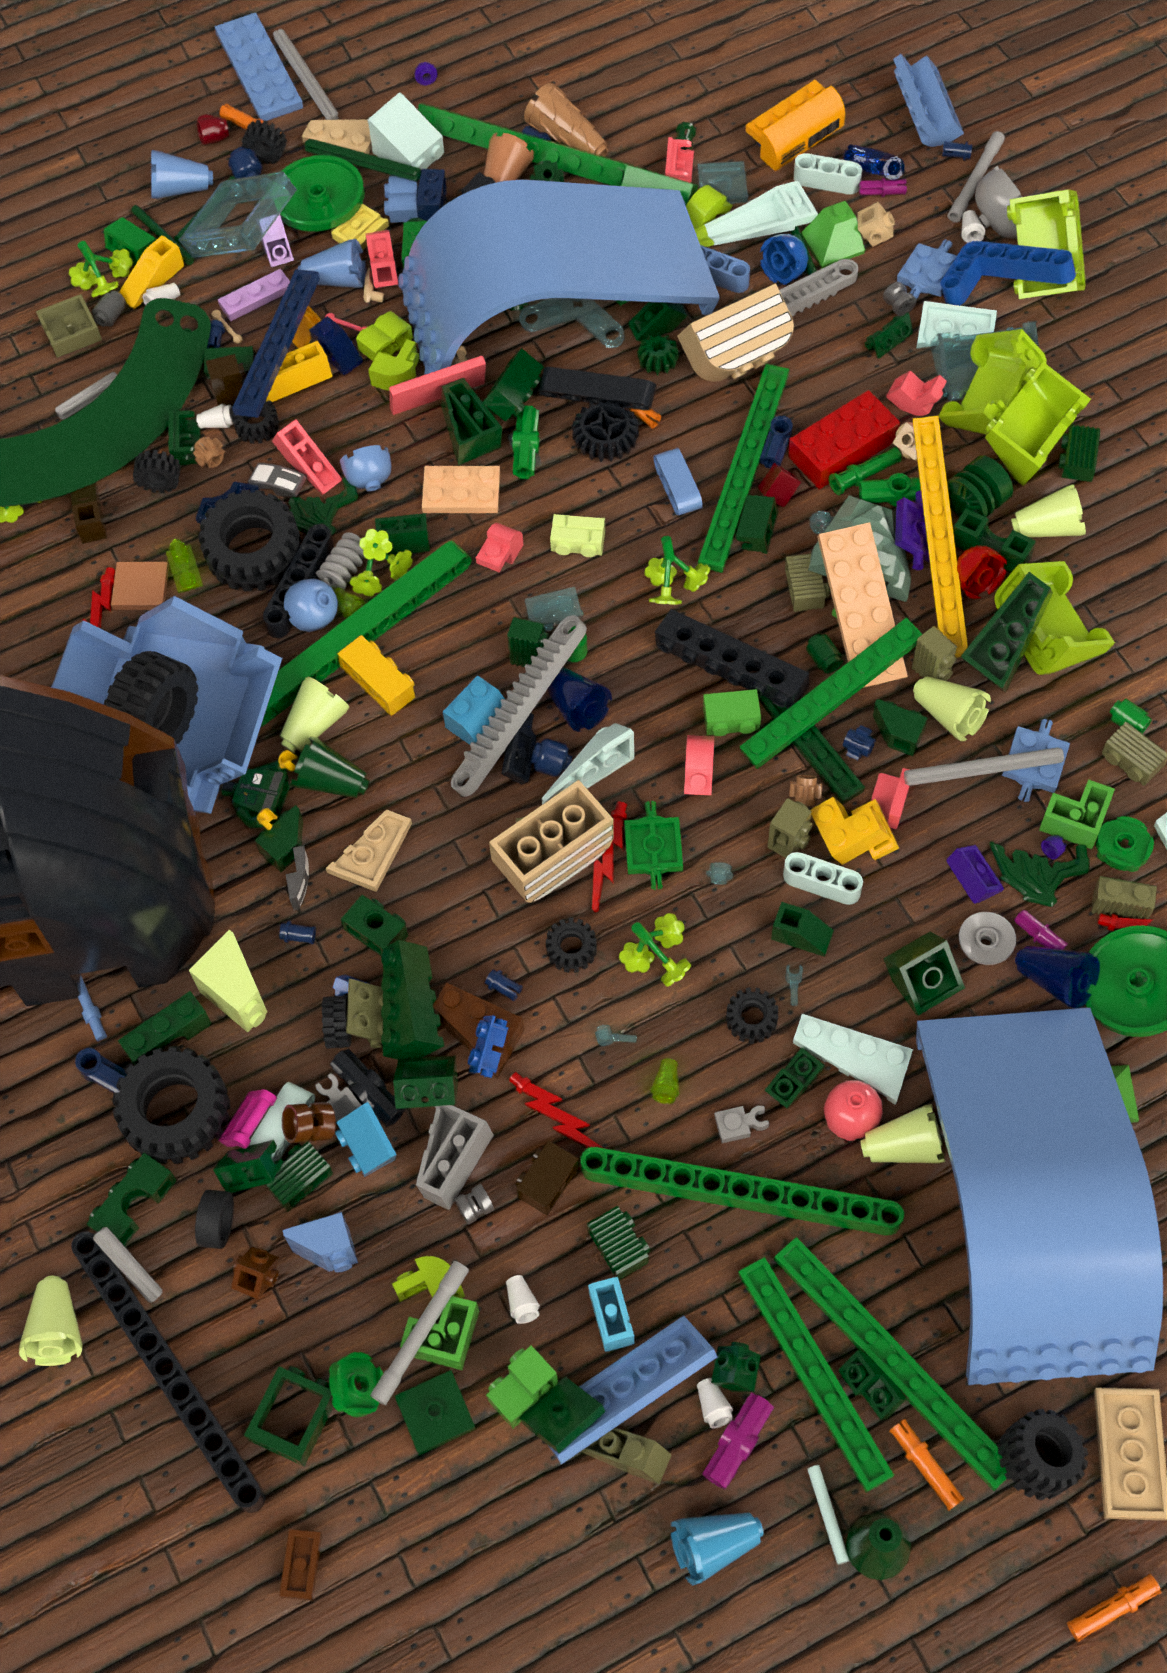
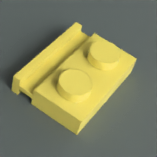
(362, 222)

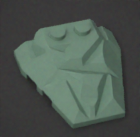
(883, 525)

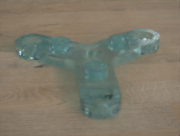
(561, 310)

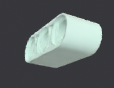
(827, 173)
(815, 867)
(271, 1125)

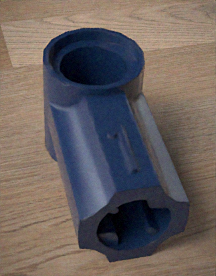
(776, 442)
(104, 1073)

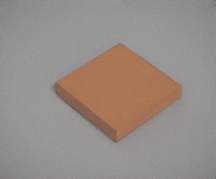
(139, 585)

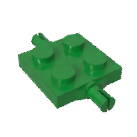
(653, 845)

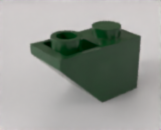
(899, 726)
(279, 842)
(801, 929)

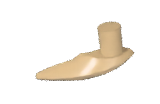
(369, 294)

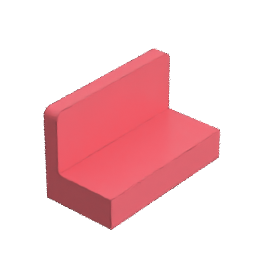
(891, 796)

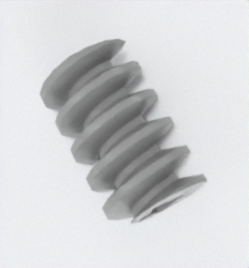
(342, 561)

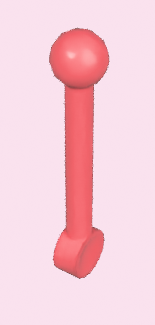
(344, 323)

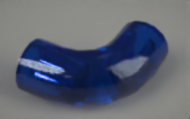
(875, 161)

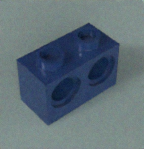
(431, 193)

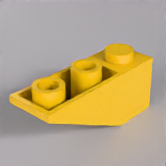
(152, 270)

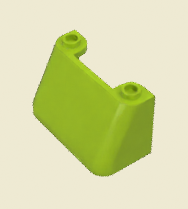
(1051, 223)
(1002, 365)
(1034, 421)
(1060, 635)

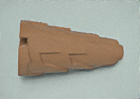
(562, 121)

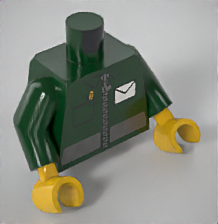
(261, 792)

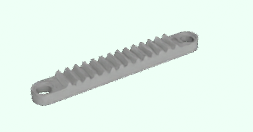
(818, 286)
(518, 705)

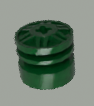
(979, 487)

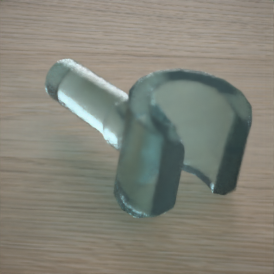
(794, 980)
(605, 1037)

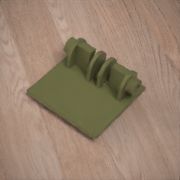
(364, 1012)

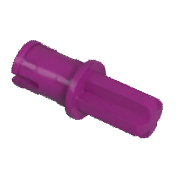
(883, 187)
(1039, 932)

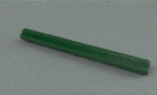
(364, 160)

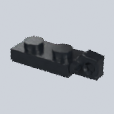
(519, 753)

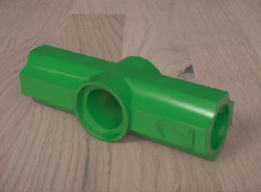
(526, 442)
(889, 489)

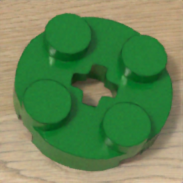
(1124, 858)
(343, 1389)

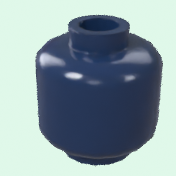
(244, 163)
(551, 757)

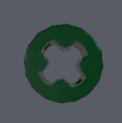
(680, 131)

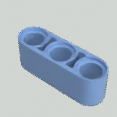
(727, 271)
(677, 481)

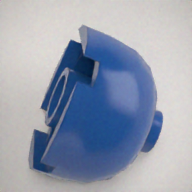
(784, 258)

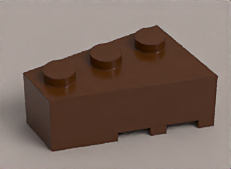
(463, 1011)

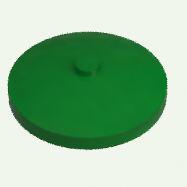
(326, 193)
(1131, 981)

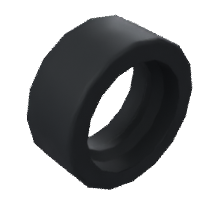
(214, 1219)

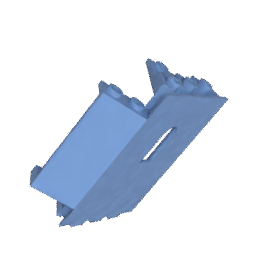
(230, 676)

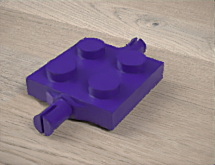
(911, 531)

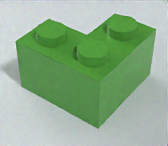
(1078, 820)
(450, 1339)
(525, 1385)

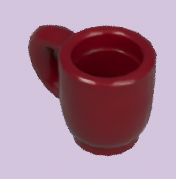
(211, 129)

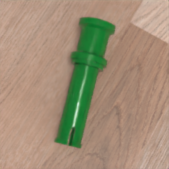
(856, 473)

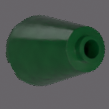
(328, 771)
(870, 1553)

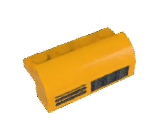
(797, 123)

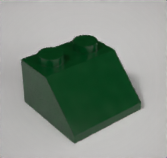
(924, 972)

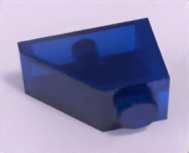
(336, 345)

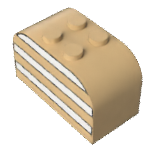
(738, 336)
(553, 842)

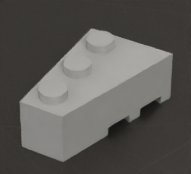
(451, 1154)

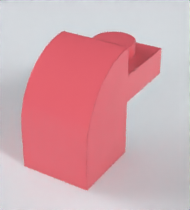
(381, 258)
(914, 395)
(500, 547)
(699, 765)

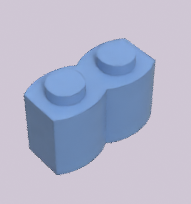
(401, 199)

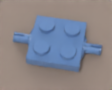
(926, 269)
(1039, 777)

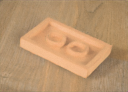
(461, 489)

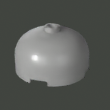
(992, 199)

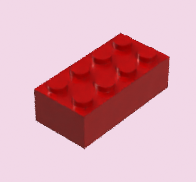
(843, 438)

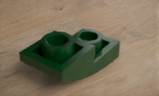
(795, 1078)
(873, 1383)

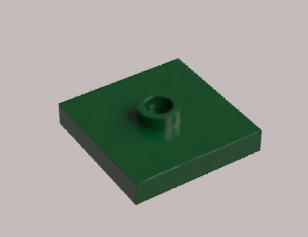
(435, 1412)
(562, 1414)

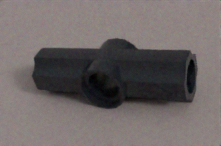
(367, 1086)

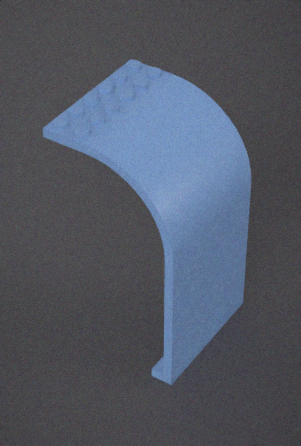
(546, 242)
(1047, 1197)

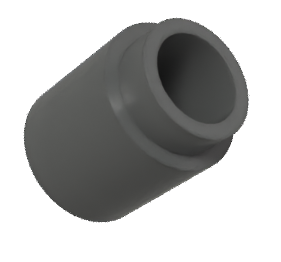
(109, 308)

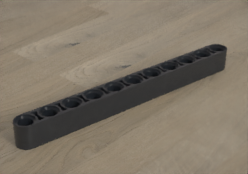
(175, 1380)

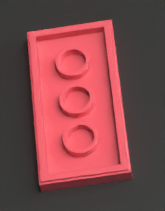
(429, 386)

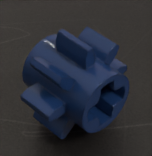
(859, 742)

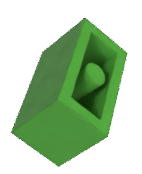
(731, 712)

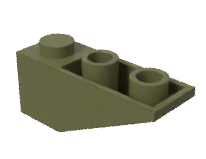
(631, 1454)

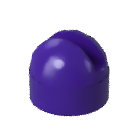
(1053, 846)

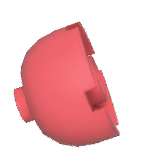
(853, 1109)

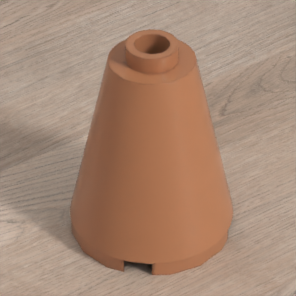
(507, 158)

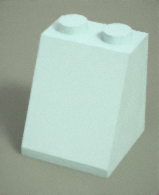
(404, 134)

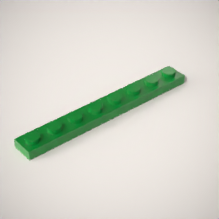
(831, 693)
(816, 1375)

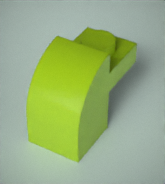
(706, 205)
(392, 370)
(428, 1277)

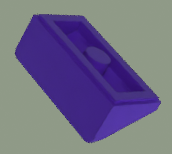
(974, 873)

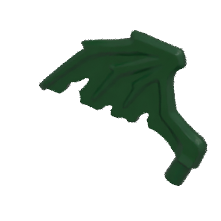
(316, 512)
(1034, 875)

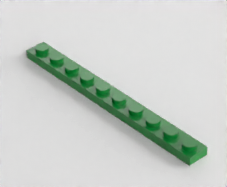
(567, 158)
(743, 468)
(899, 1366)

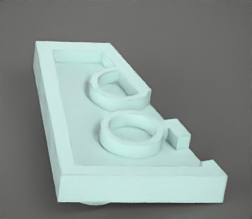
(954, 319)

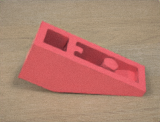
(306, 457)

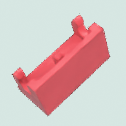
(679, 161)

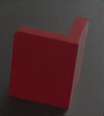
(779, 484)

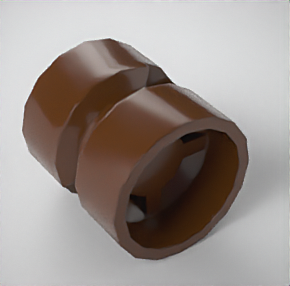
(308, 1122)

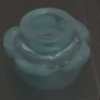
(820, 521)
(719, 873)

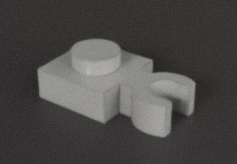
(342, 1102)
(736, 1125)

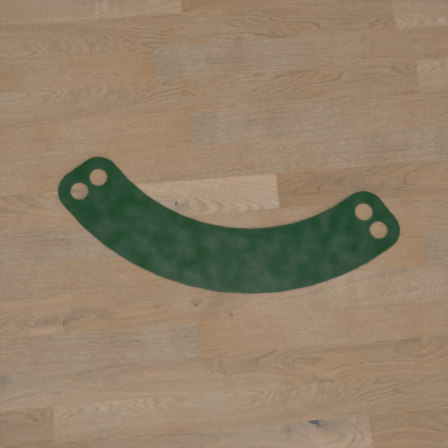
(118, 422)

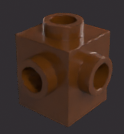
(255, 1272)

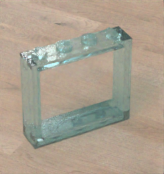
(207, 239)

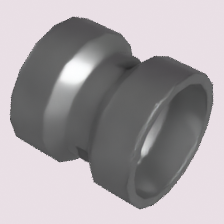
(898, 297)
(469, 1209)

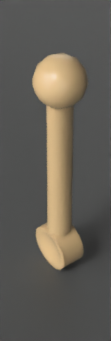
(216, 315)

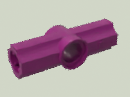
(738, 1441)

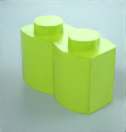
(384, 336)

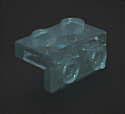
(553, 607)

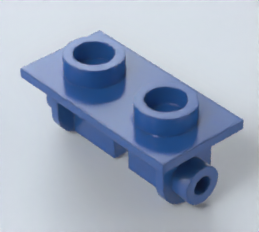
(482, 1056)

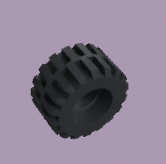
(1060, 1444)

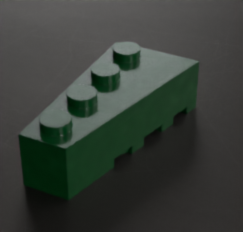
(1006, 636)

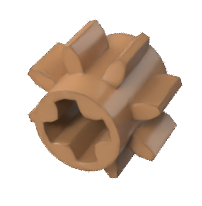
(208, 452)
(806, 789)

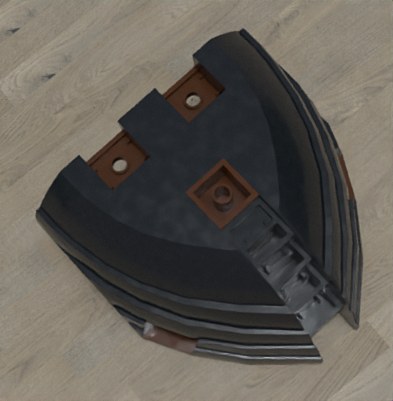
(92, 862)

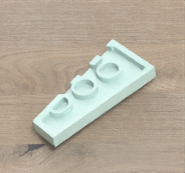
(856, 1054)

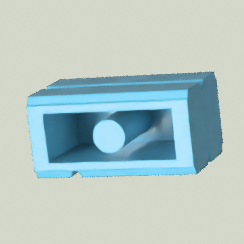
(611, 1314)

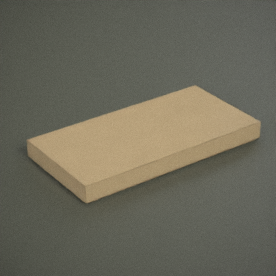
(1131, 1453)

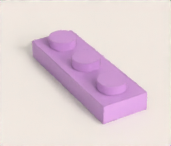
(254, 295)

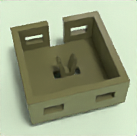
(69, 325)

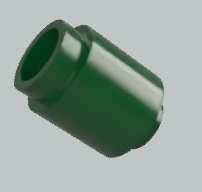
(824, 653)

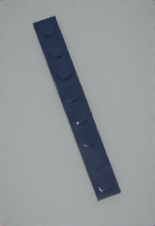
(276, 343)

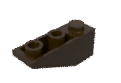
(88, 514)

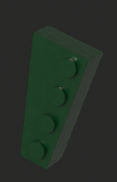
(408, 1003)

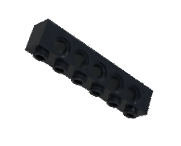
(723, 648)

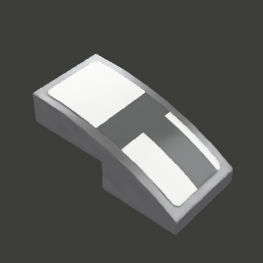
(278, 478)
(298, 881)

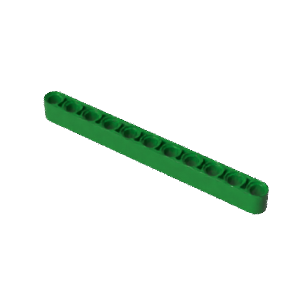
(369, 621)
(752, 1201)

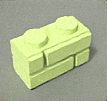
(577, 535)

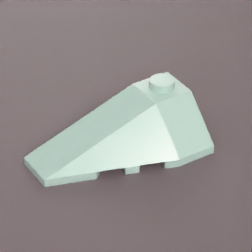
(602, 755)

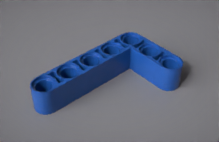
(1004, 261)

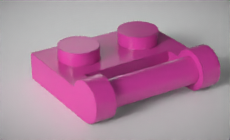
(247, 1118)

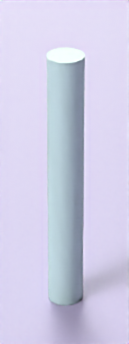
(828, 1515)

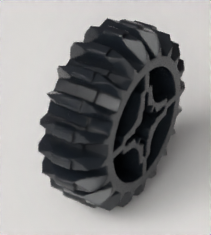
(592, 438)

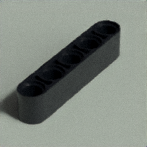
(592, 387)
(299, 569)

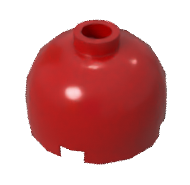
(980, 570)

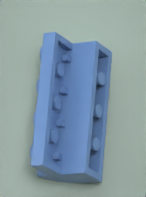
(927, 101)

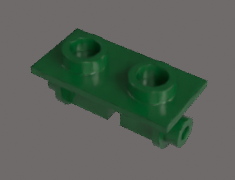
(893, 334)

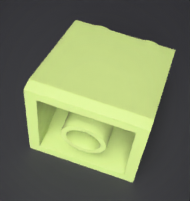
(228, 983)

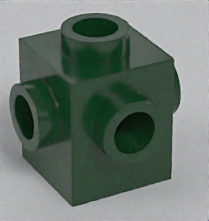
(547, 172)
(736, 1368)

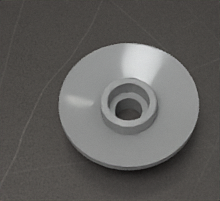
(990, 927)

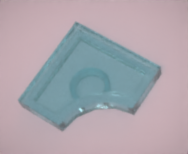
(725, 178)

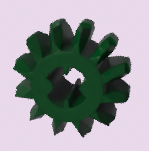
(658, 354)

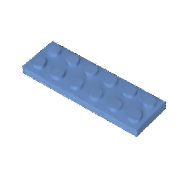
(258, 67)
(642, 1378)

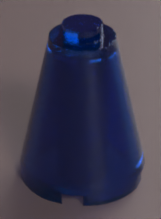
(579, 699)
(1060, 972)

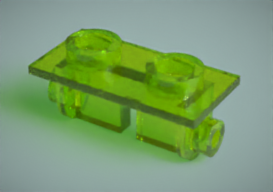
(183, 566)

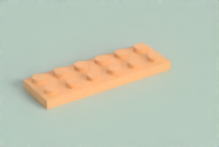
(859, 593)

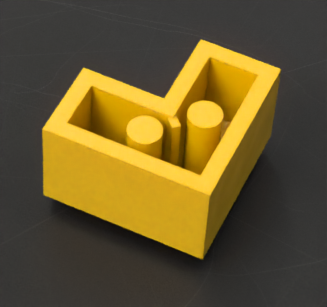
(848, 835)

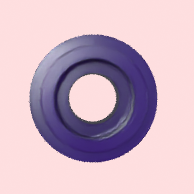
(423, 68)

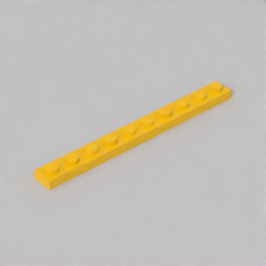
(939, 531)

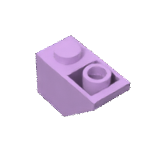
(276, 244)

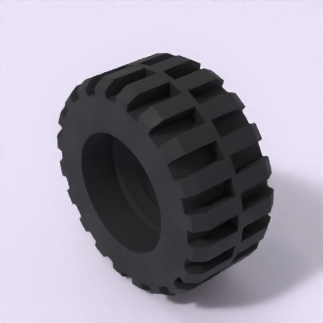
(243, 513)
(156, 692)
(152, 1076)

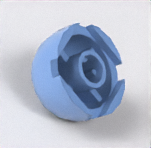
(367, 467)
(311, 604)

